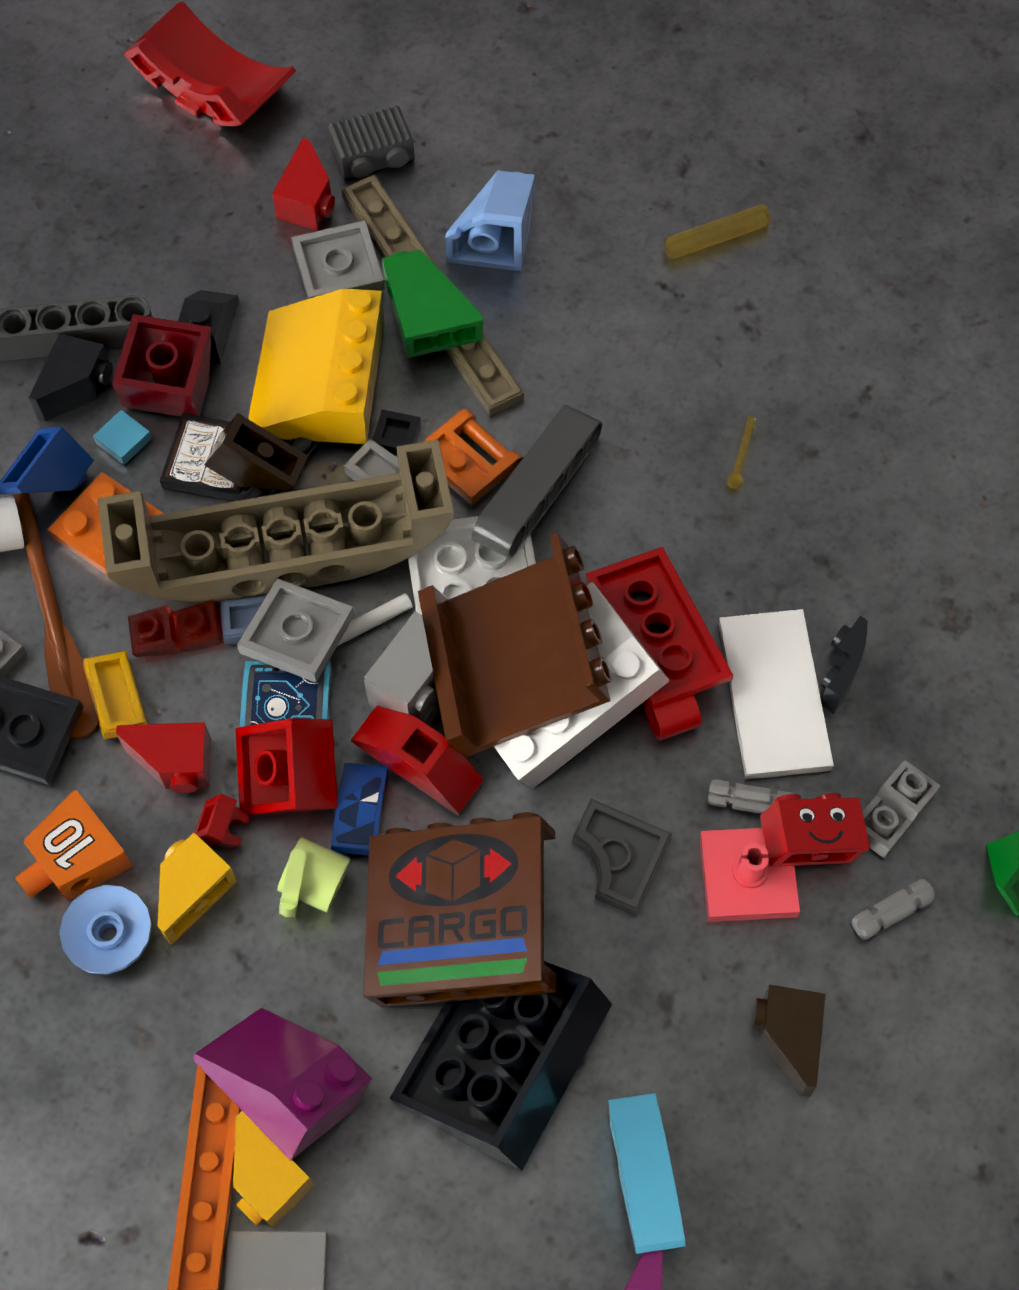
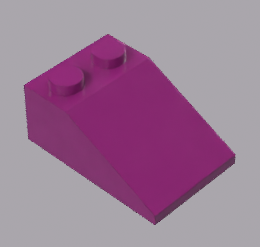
(284, 1078)

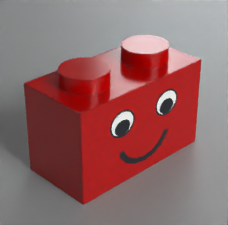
(814, 830)

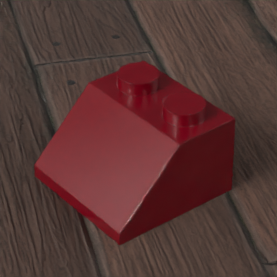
(164, 366)

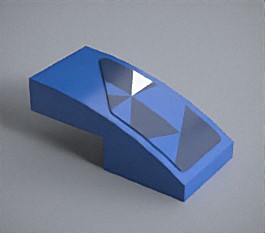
(359, 807)

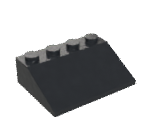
(503, 1064)

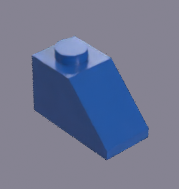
(47, 464)

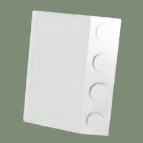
(634, 680)

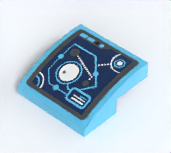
(280, 695)

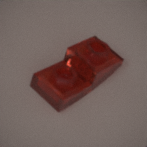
(175, 632)

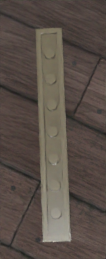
(391, 234)

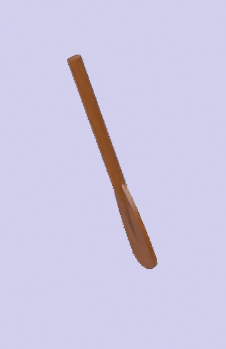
(62, 656)

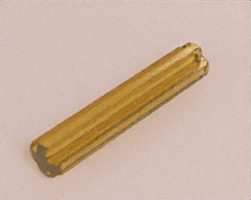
(717, 231)

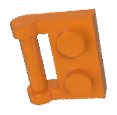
(464, 467)

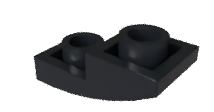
(848, 652)

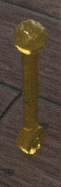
(735, 479)

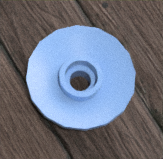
(93, 914)

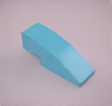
(646, 1173)

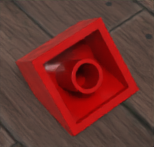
(286, 766)

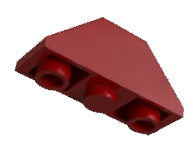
(419, 756)

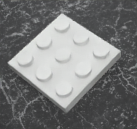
(460, 564)

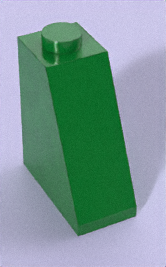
(428, 305)

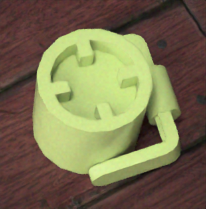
(311, 877)

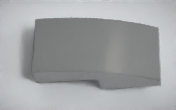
(897, 806)

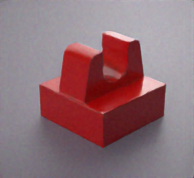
(215, 821)

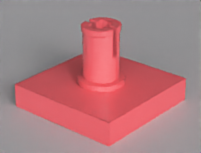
(741, 881)

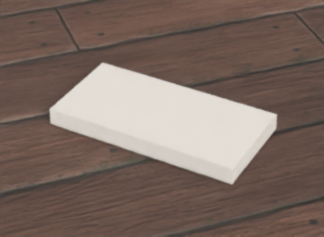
(775, 695)

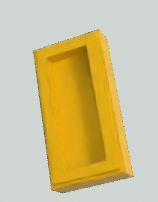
(113, 692)

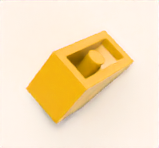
(189, 885)
(265, 1175)

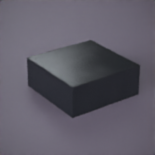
(396, 430)

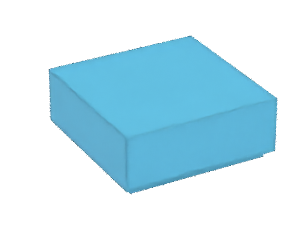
(122, 437)

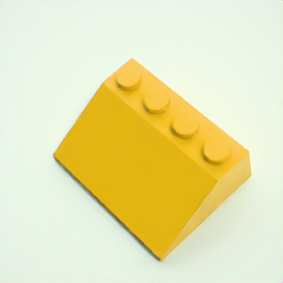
(320, 367)

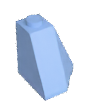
(495, 224)

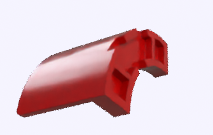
(203, 69)

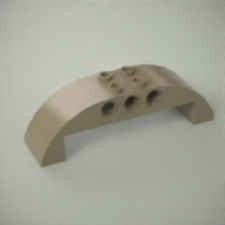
(292, 536)

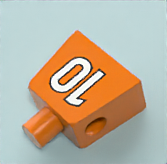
(71, 851)

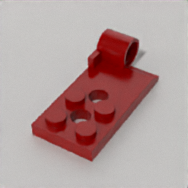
(682, 652)

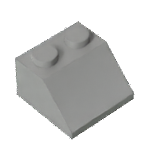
(404, 674)

